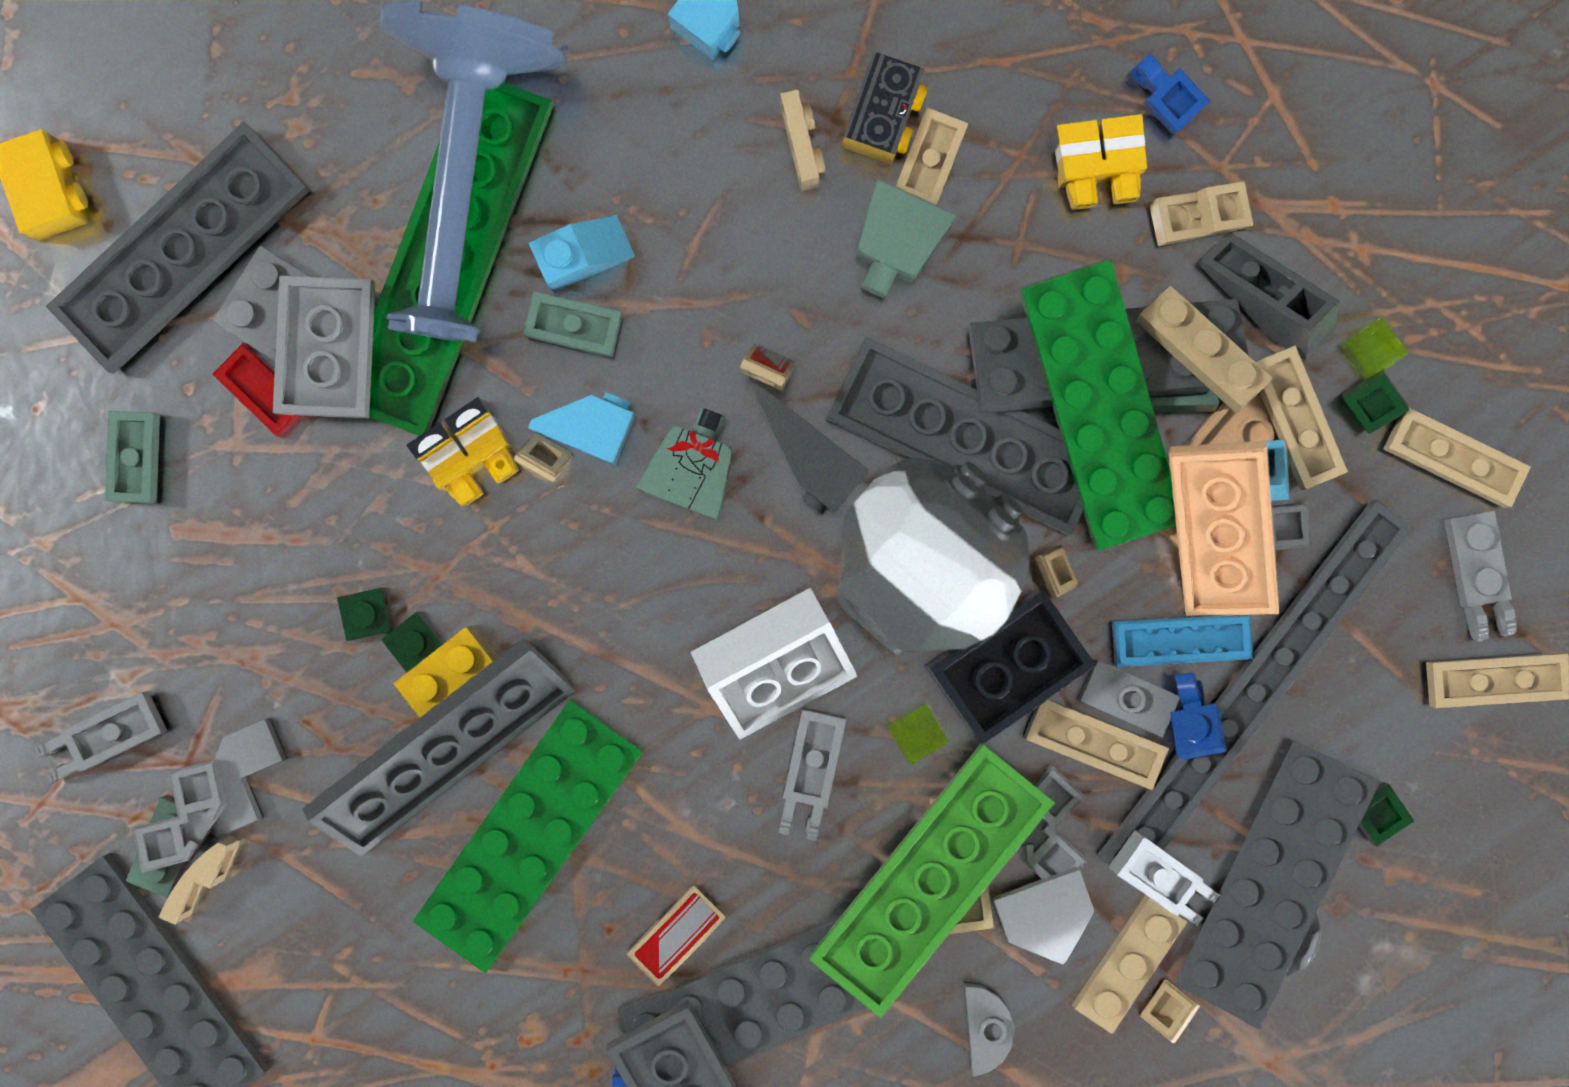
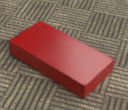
(253, 385)

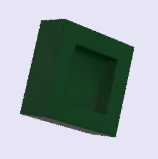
(1375, 401)
(365, 614)
(412, 641)
(1384, 816)

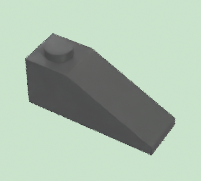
(1273, 295)
(816, 462)

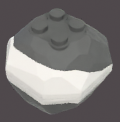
(931, 557)

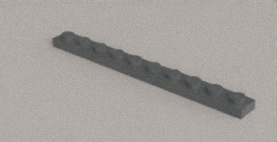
(1268, 675)

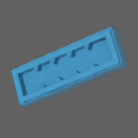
(1182, 640)

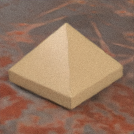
(543, 458)
(1054, 573)
(1169, 1011)

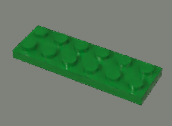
(1101, 403)
(528, 835)

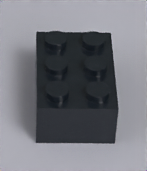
(1013, 668)

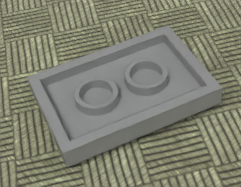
(253, 302)
(324, 346)

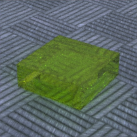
(1374, 348)
(917, 733)

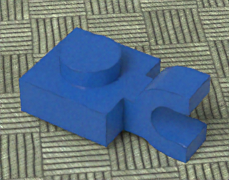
(1173, 98)
(1198, 726)

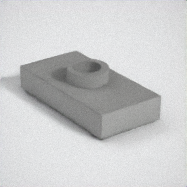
(1129, 698)

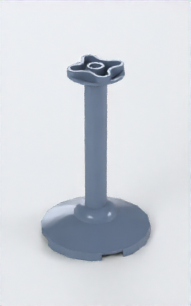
(471, 56)

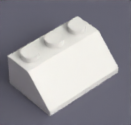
(773, 664)

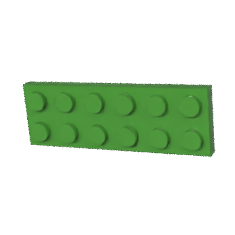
(931, 880)

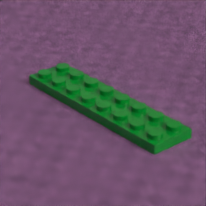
(414, 369)

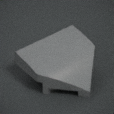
(1047, 914)

